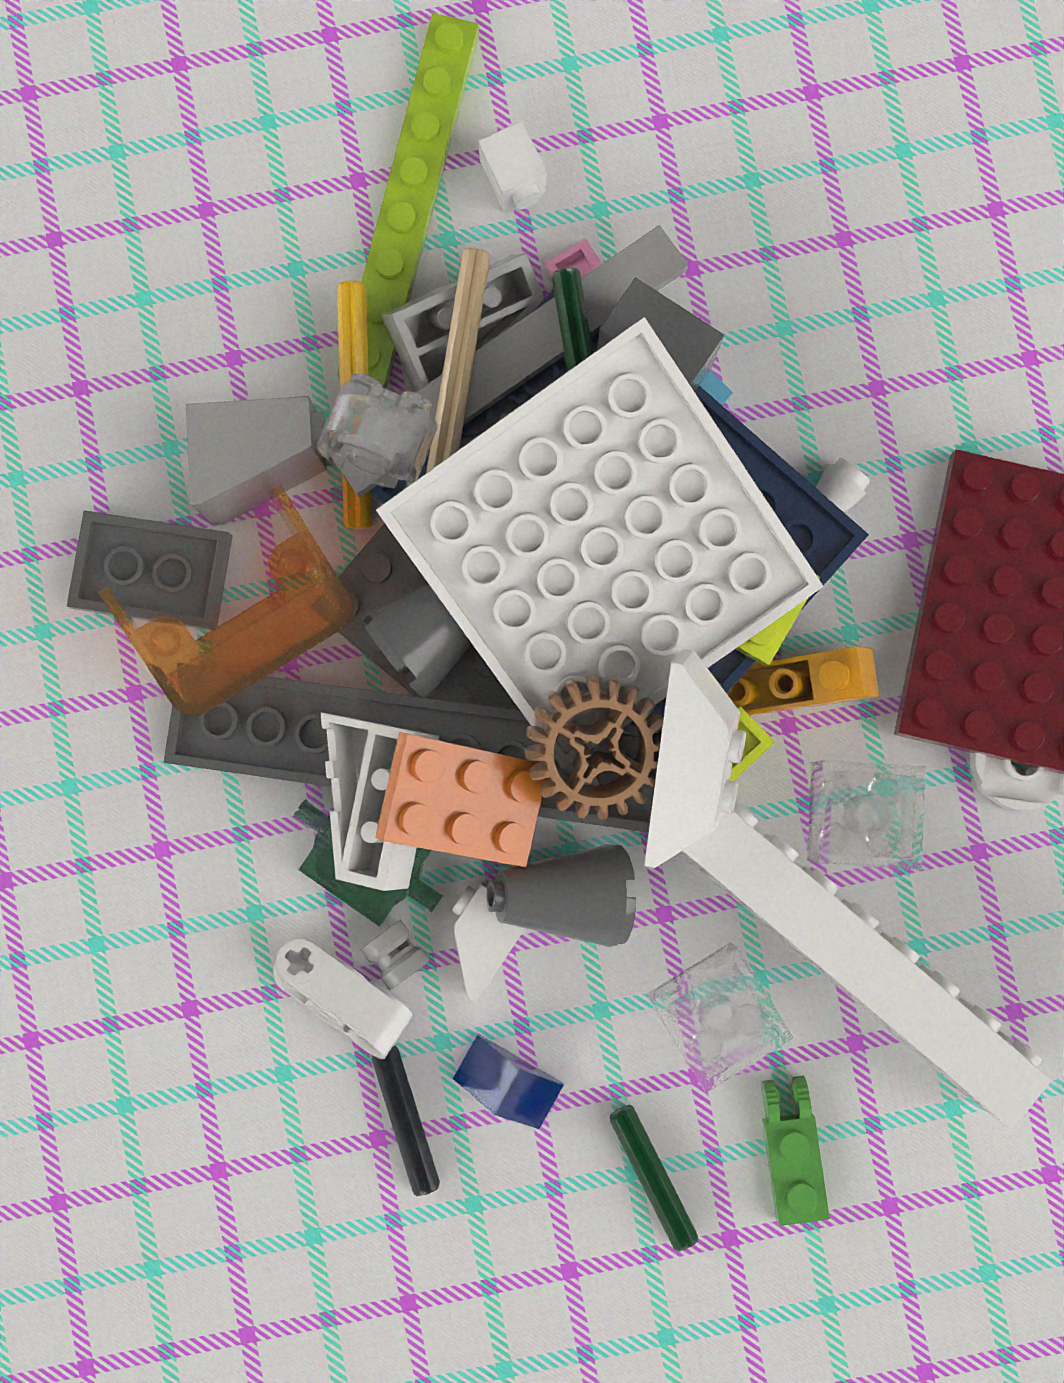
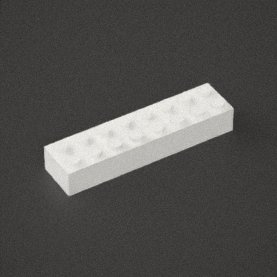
(871, 966)

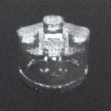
(378, 432)

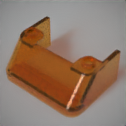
(255, 642)

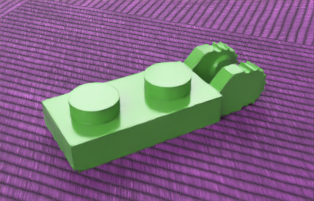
(794, 1157)

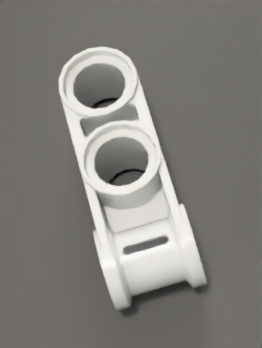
(341, 997)

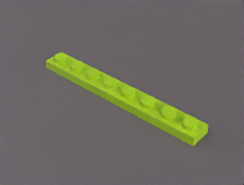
(415, 180)

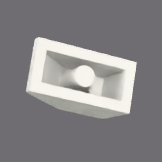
(481, 940)

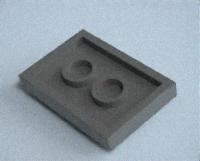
(151, 567)

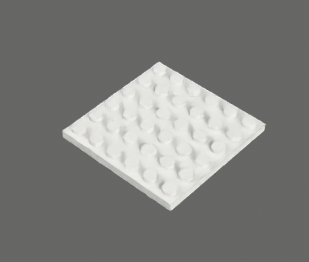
(601, 535)

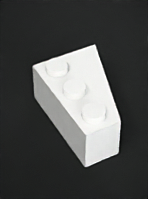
(359, 775)

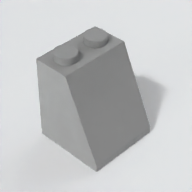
(249, 449)

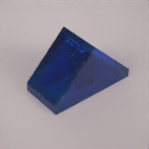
(507, 1083)

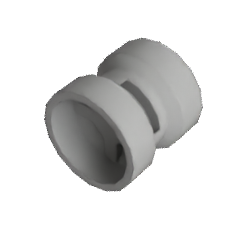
(403, 963)

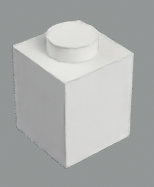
(513, 167)

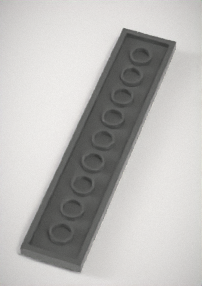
(279, 735)

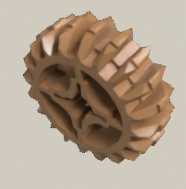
(633, 772)

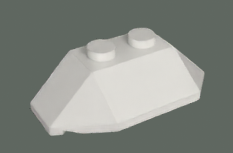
(693, 760)

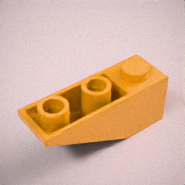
(807, 681)

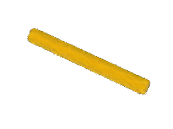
(353, 359)

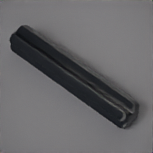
(406, 1123)

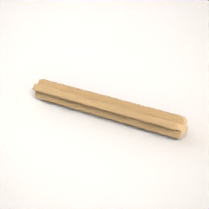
(459, 355)

